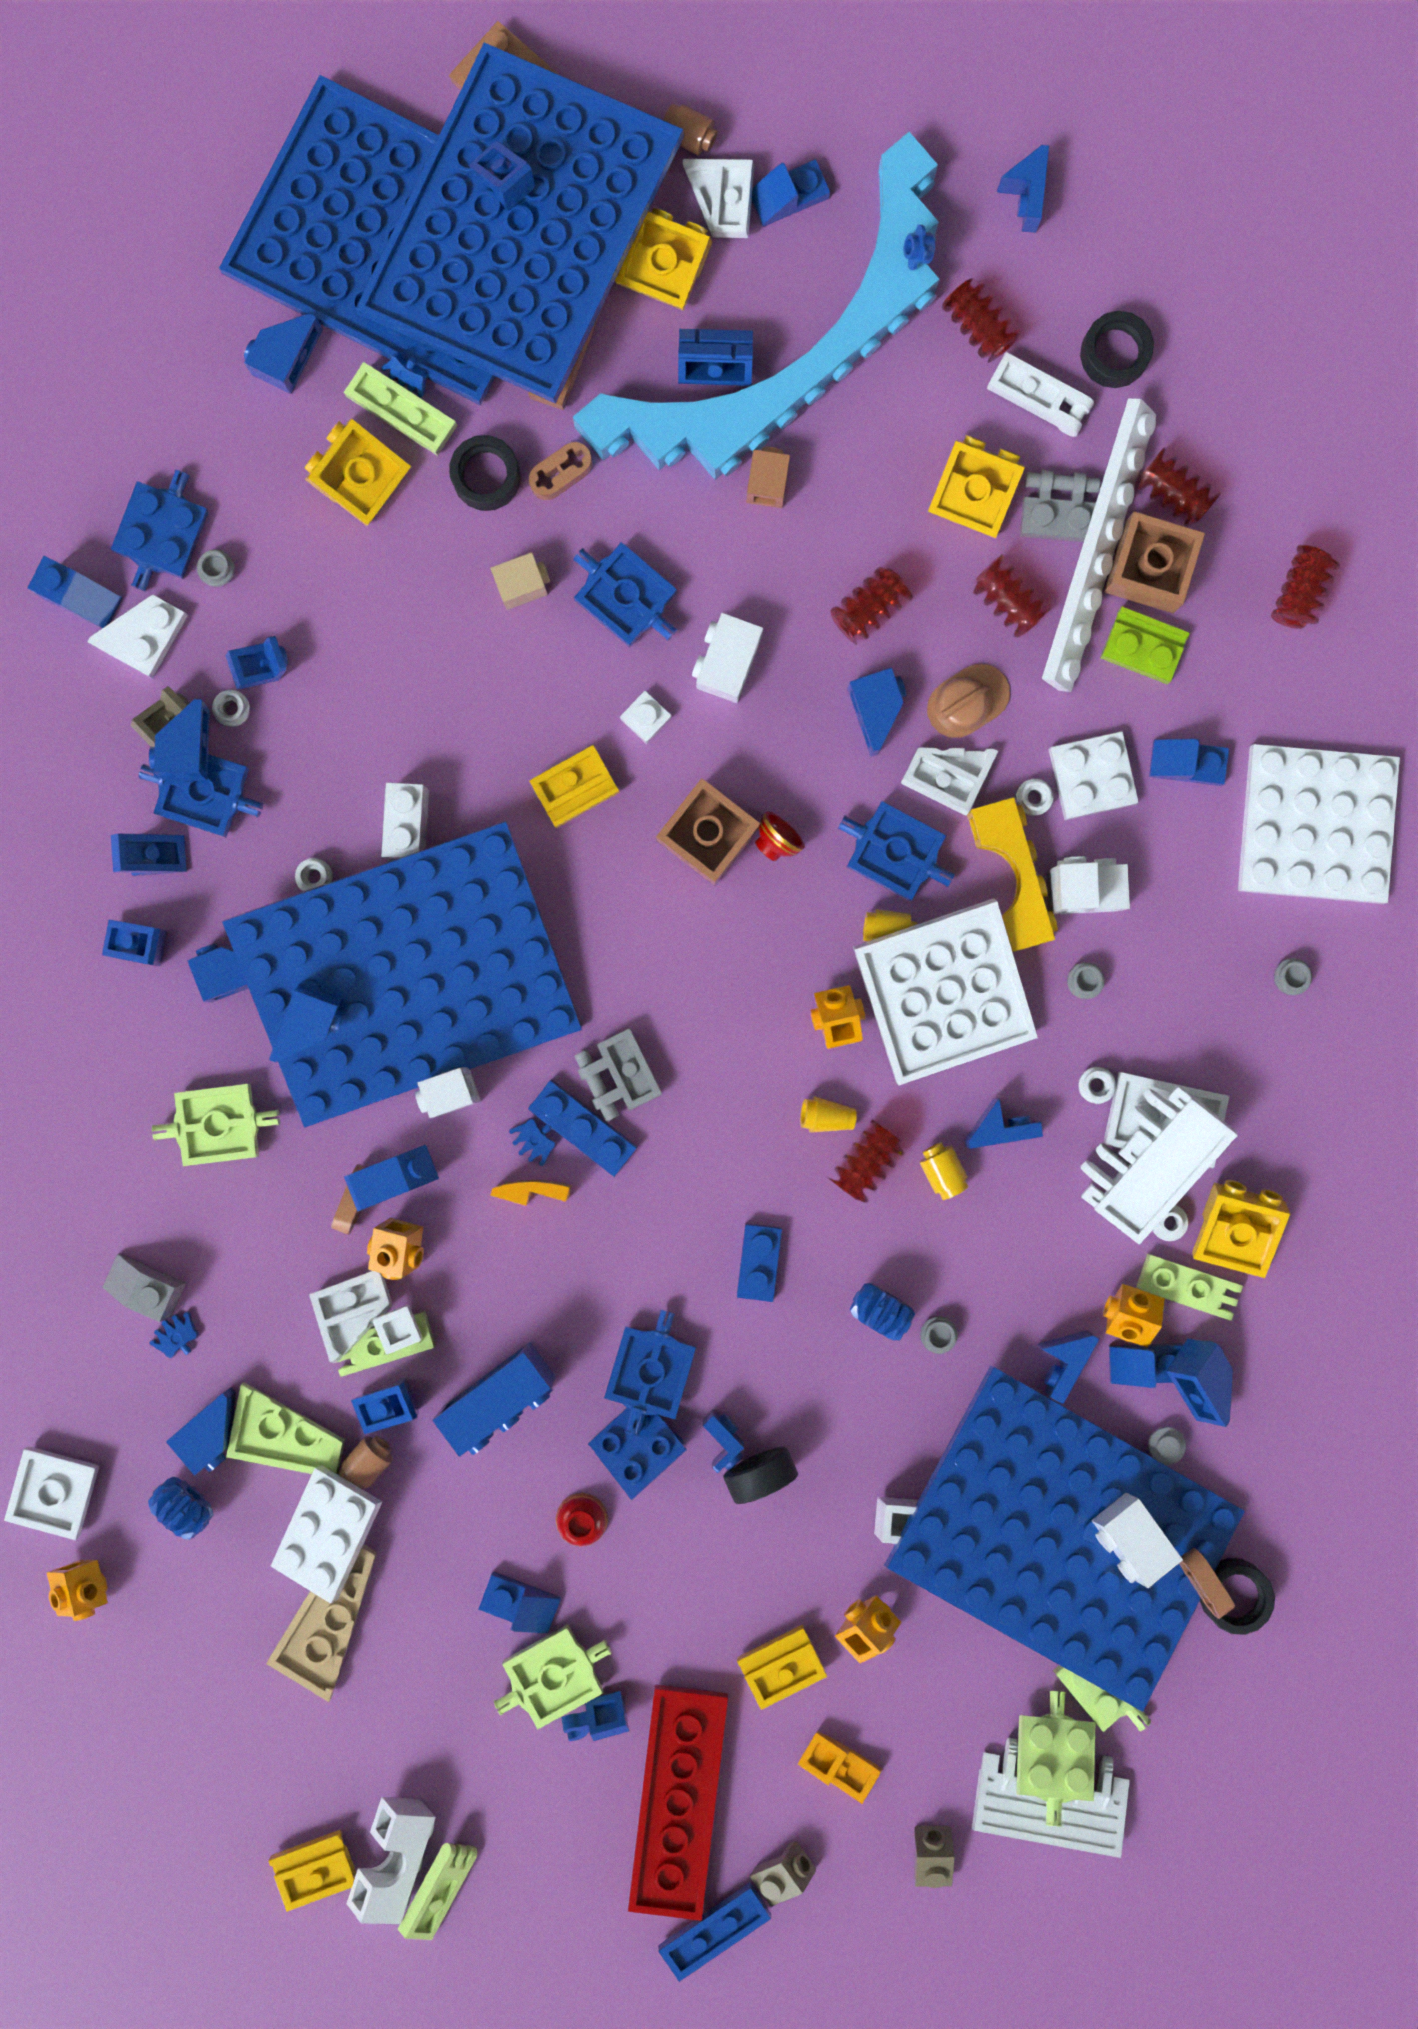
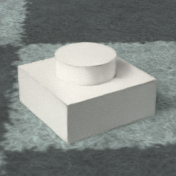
(645, 717)
(397, 1329)

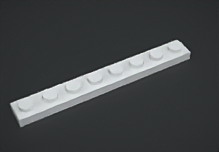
(1099, 545)

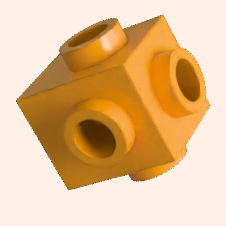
(838, 1016)
(395, 1248)
(1134, 1315)
(77, 1589)
(868, 1628)

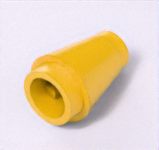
(824, 1115)

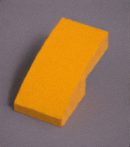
(521, 1191)
(840, 1765)

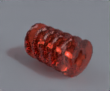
(980, 320)
(1177, 488)
(1304, 587)
(1010, 597)
(870, 603)
(868, 1162)

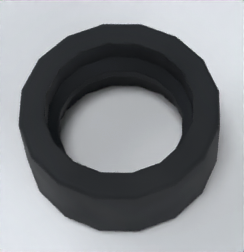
(1132, 326)
(472, 447)
(760, 1475)
(1263, 1607)

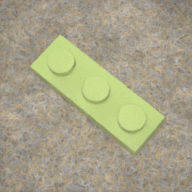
(400, 408)

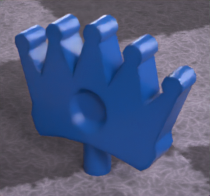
(406, 373)
(535, 1139)
(175, 1336)

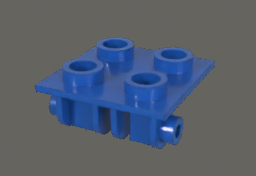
(637, 1459)

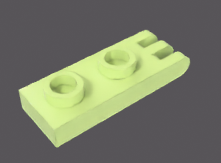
(1187, 1286)
(370, 1351)
(437, 1891)

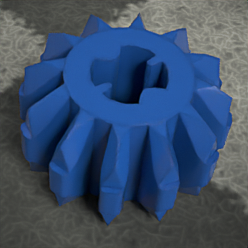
(882, 1311)
(180, 1508)

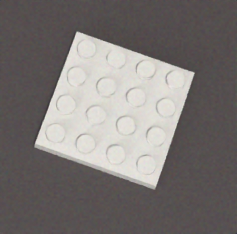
(1318, 824)
(945, 991)

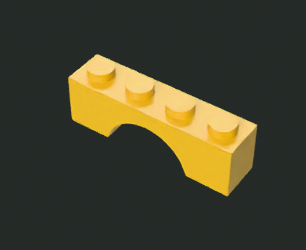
(1000, 830)

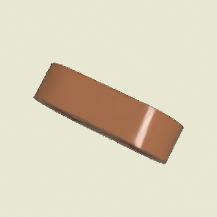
(556, 463)
(346, 1213)
(1206, 1583)

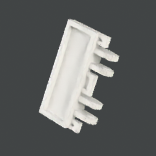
(1159, 1167)
(1085, 1824)

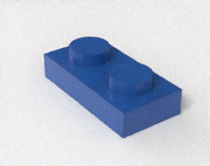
(759, 1262)

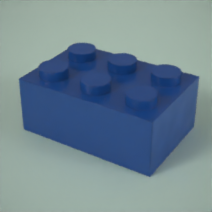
(495, 1401)

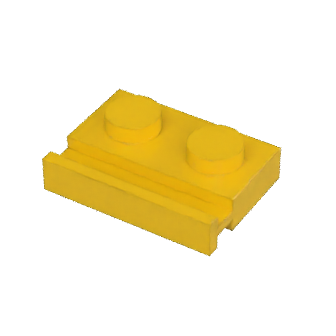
(574, 786)
(781, 1667)
(313, 1870)

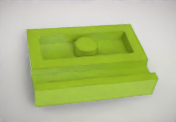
(1144, 645)

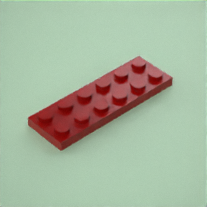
(678, 1802)

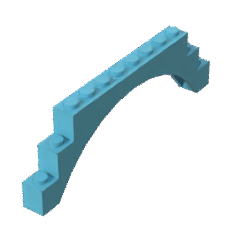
(733, 424)

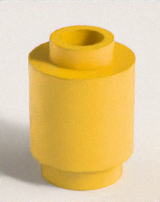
(884, 923)
(944, 1171)

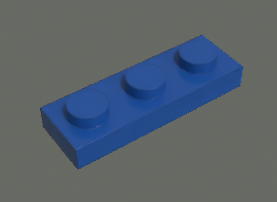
(582, 1127)
(716, 1932)

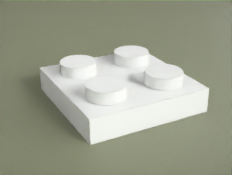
(1093, 775)
(51, 1493)

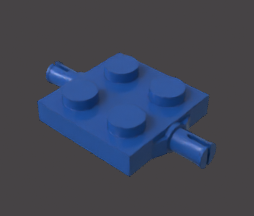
(159, 530)
(625, 594)
(208, 803)
(896, 851)
(650, 1373)

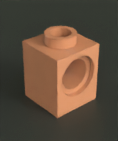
(768, 477)

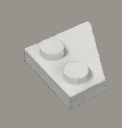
(723, 194)
(141, 634)
(949, 775)
(348, 1311)

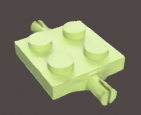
(216, 1124)
(552, 1676)
(1098, 1703)
(1056, 1758)

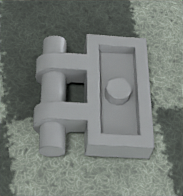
(1053, 517)
(629, 1070)

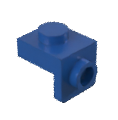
(257, 663)
(723, 1431)

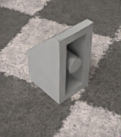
(143, 1288)

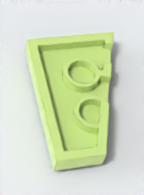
(279, 1436)

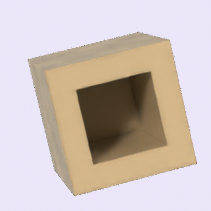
(520, 580)

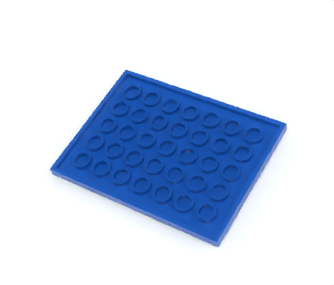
(329, 218)
(529, 281)
(432, 967)
(1016, 1544)

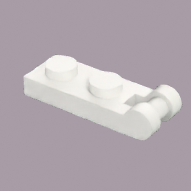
(1040, 394)

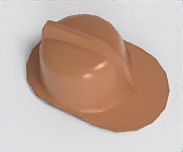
(968, 700)

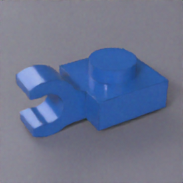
(603, 1718)

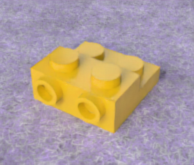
(665, 259)
(356, 470)
(977, 486)
(1241, 1228)

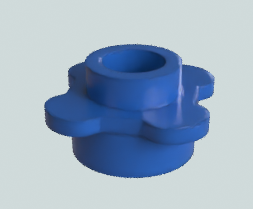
(919, 247)

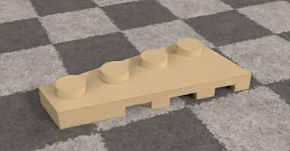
(320, 1633)

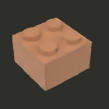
(1154, 562)
(708, 831)

